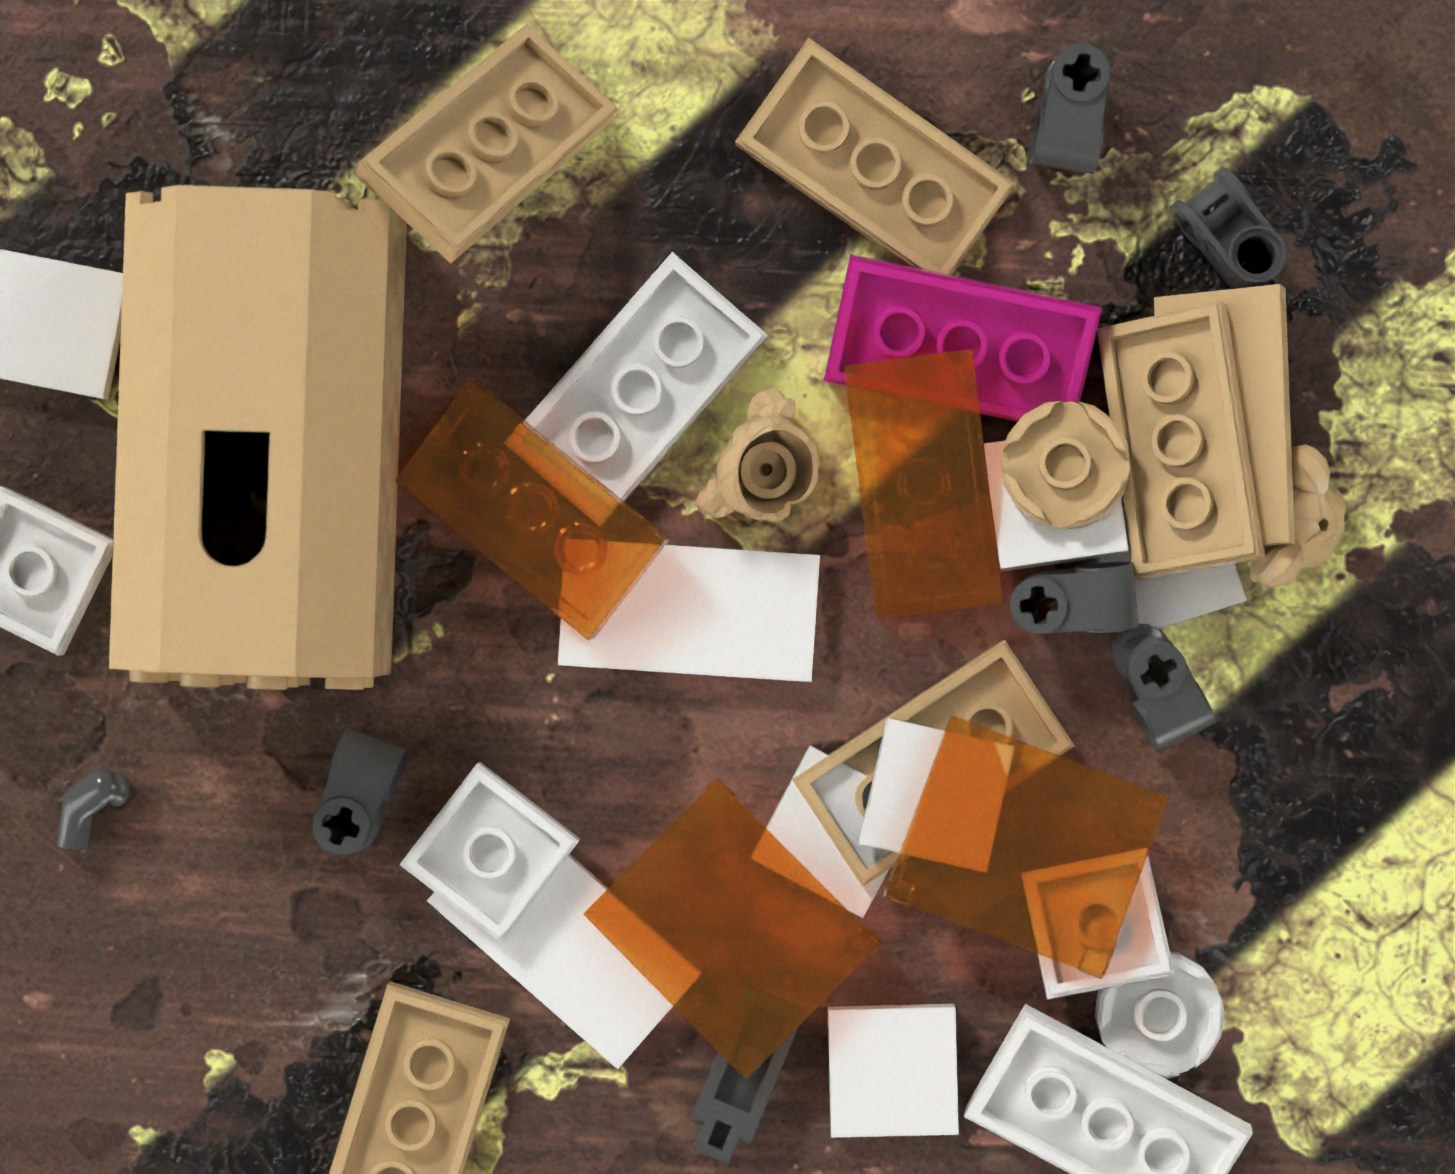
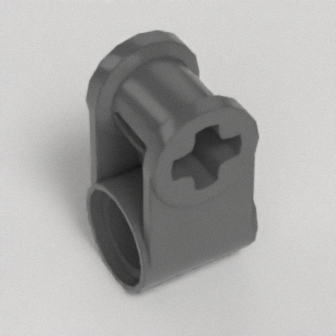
(1069, 121)
(1228, 228)
(1088, 599)
(1161, 692)
(360, 779)

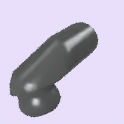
(86, 799)

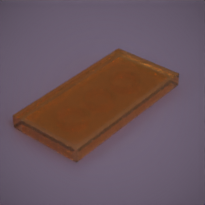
(923, 483)
(532, 509)

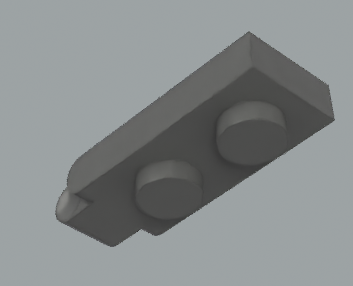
(733, 1105)

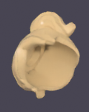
(763, 439)
(1313, 504)

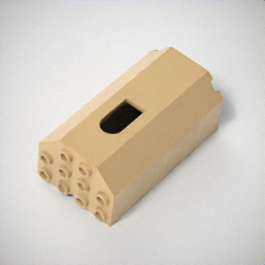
(282, 324)

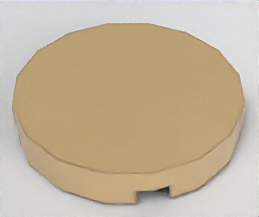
(1065, 464)

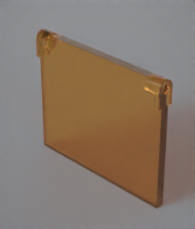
(1026, 846)
(731, 928)

